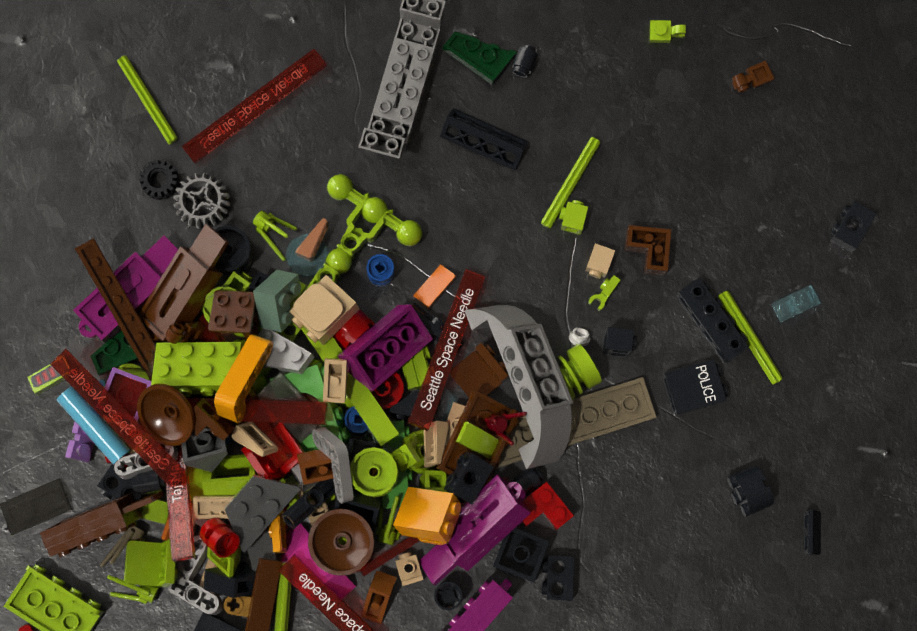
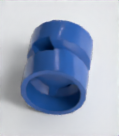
(380, 270)
(355, 422)

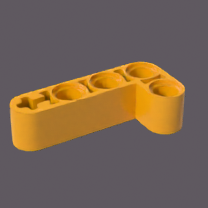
(235, 387)

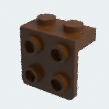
(479, 371)

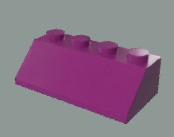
(386, 346)

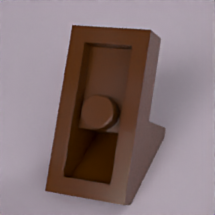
(207, 415)

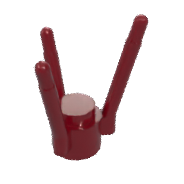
(499, 424)

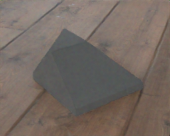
(204, 450)

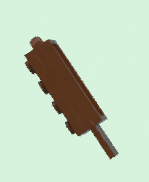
(184, 284)
(95, 524)

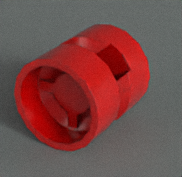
(219, 537)

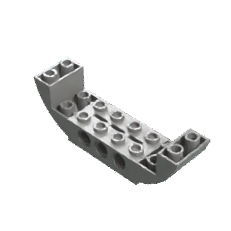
(404, 78)
(534, 378)

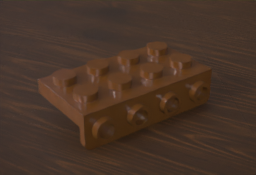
(476, 410)

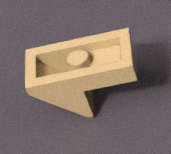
(335, 380)

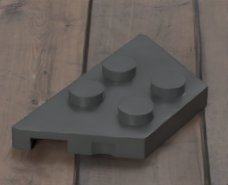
(257, 507)

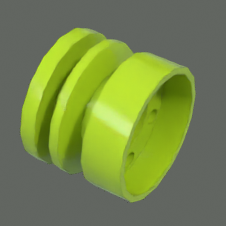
(578, 369)

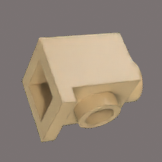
(415, 575)

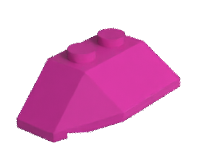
(298, 544)

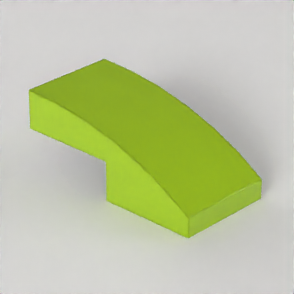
(477, 440)

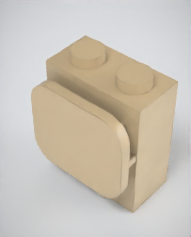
(323, 310)

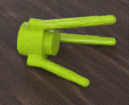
(266, 222)
(387, 533)
(146, 593)

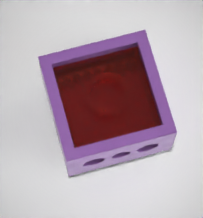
(126, 389)

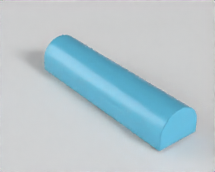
(93, 425)

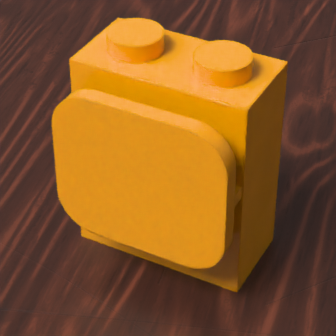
(428, 515)

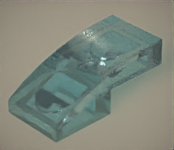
(795, 303)

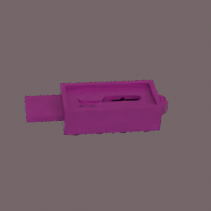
(138, 279)
(478, 528)
(484, 608)

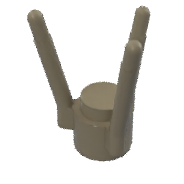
(132, 534)

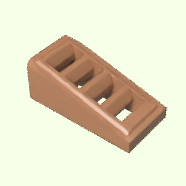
(310, 246)

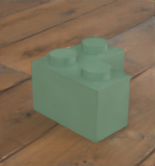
(274, 299)

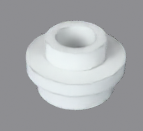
(579, 336)

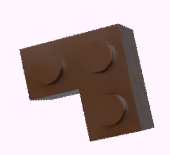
(652, 242)

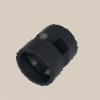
(448, 595)

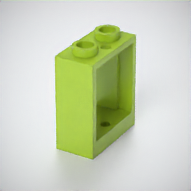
(227, 486)

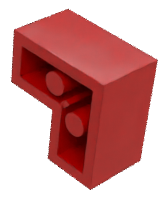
(549, 504)

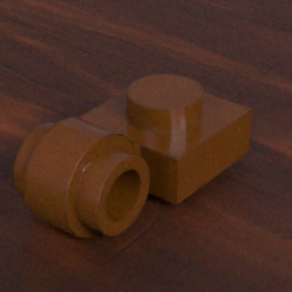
(757, 75)
(188, 333)

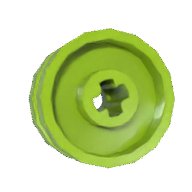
(374, 485)

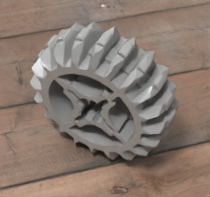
(186, 192)

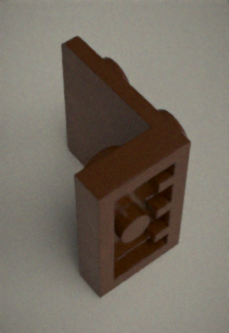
(234, 313)

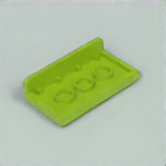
(194, 366)
(52, 605)

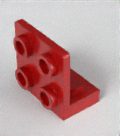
(265, 466)

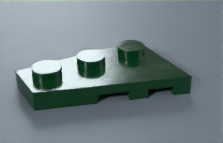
(481, 58)
(114, 354)

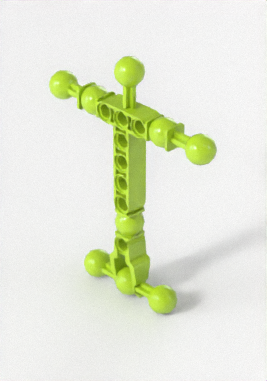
(340, 259)

